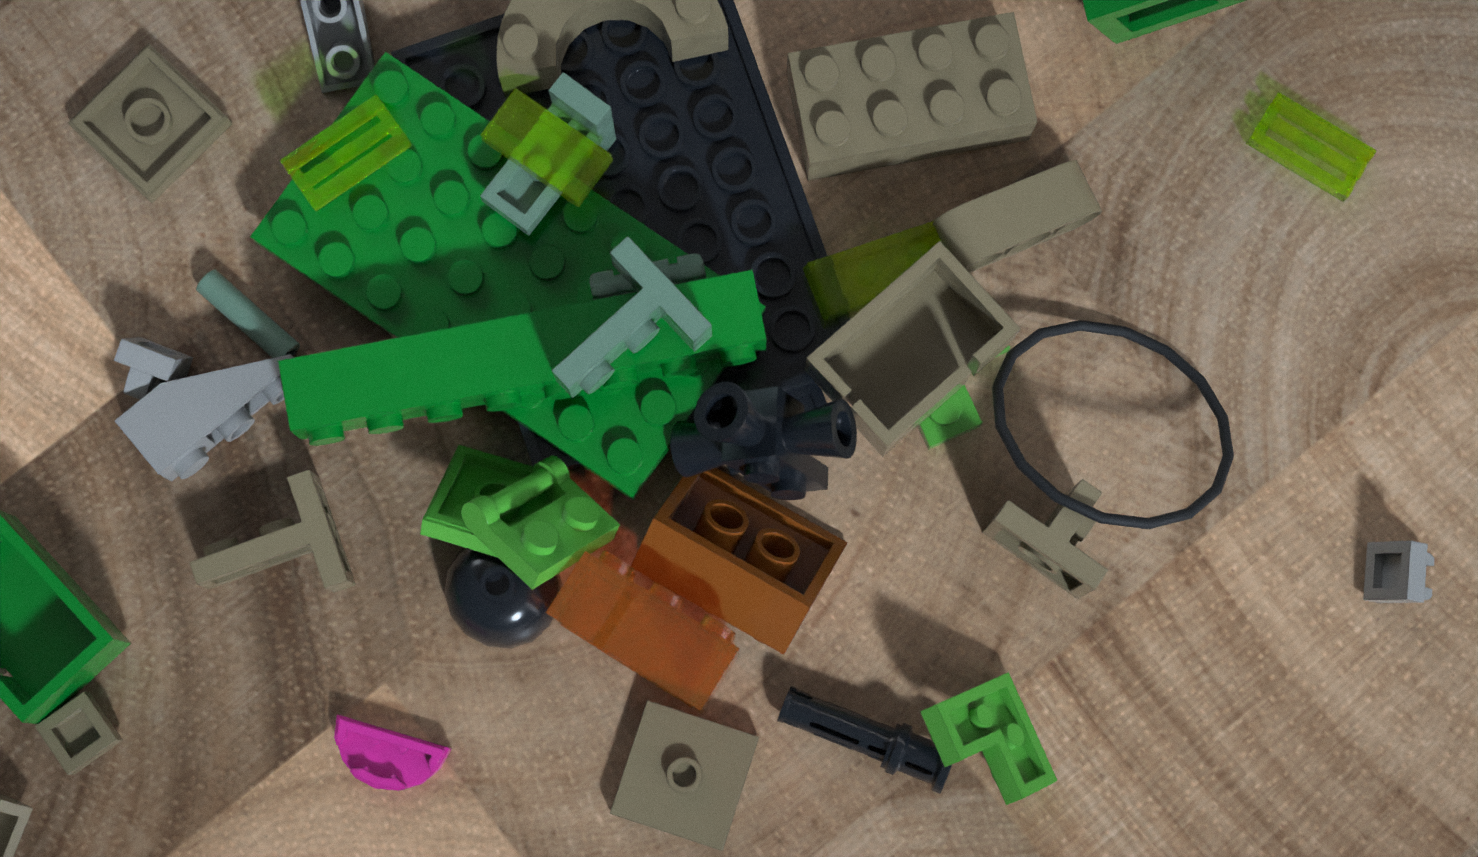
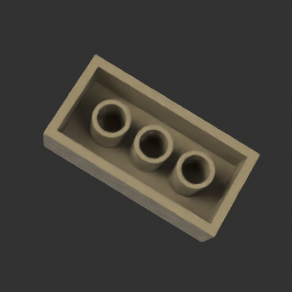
(910, 96)

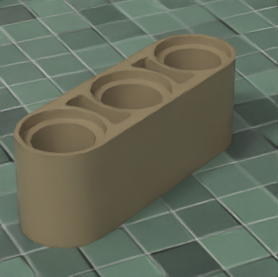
(1018, 216)

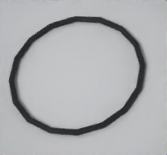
(1073, 504)

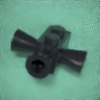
(764, 438)

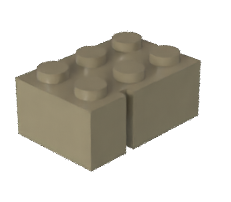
(912, 347)

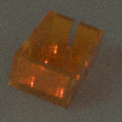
(645, 629)

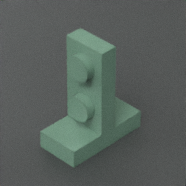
(519, 194)
(633, 323)

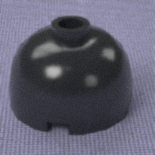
(495, 603)

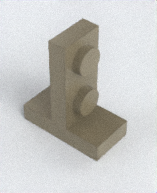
(283, 542)

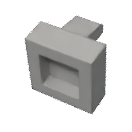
(150, 365)
(1397, 572)

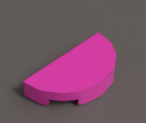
(385, 756)

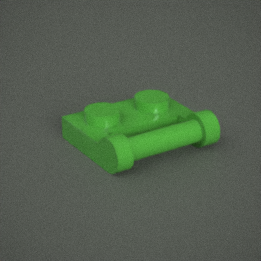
(547, 538)

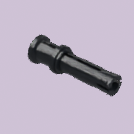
(895, 747)

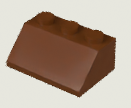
(739, 556)

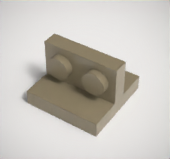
(1051, 545)

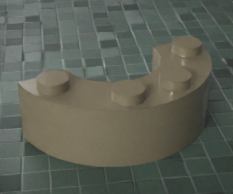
(539, 32)

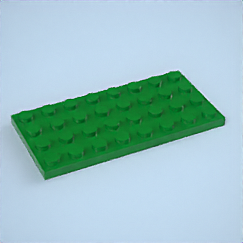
(428, 256)

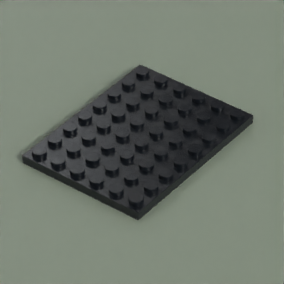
(690, 161)

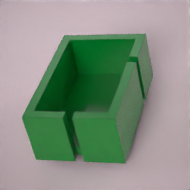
(48, 628)

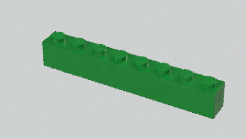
(501, 362)

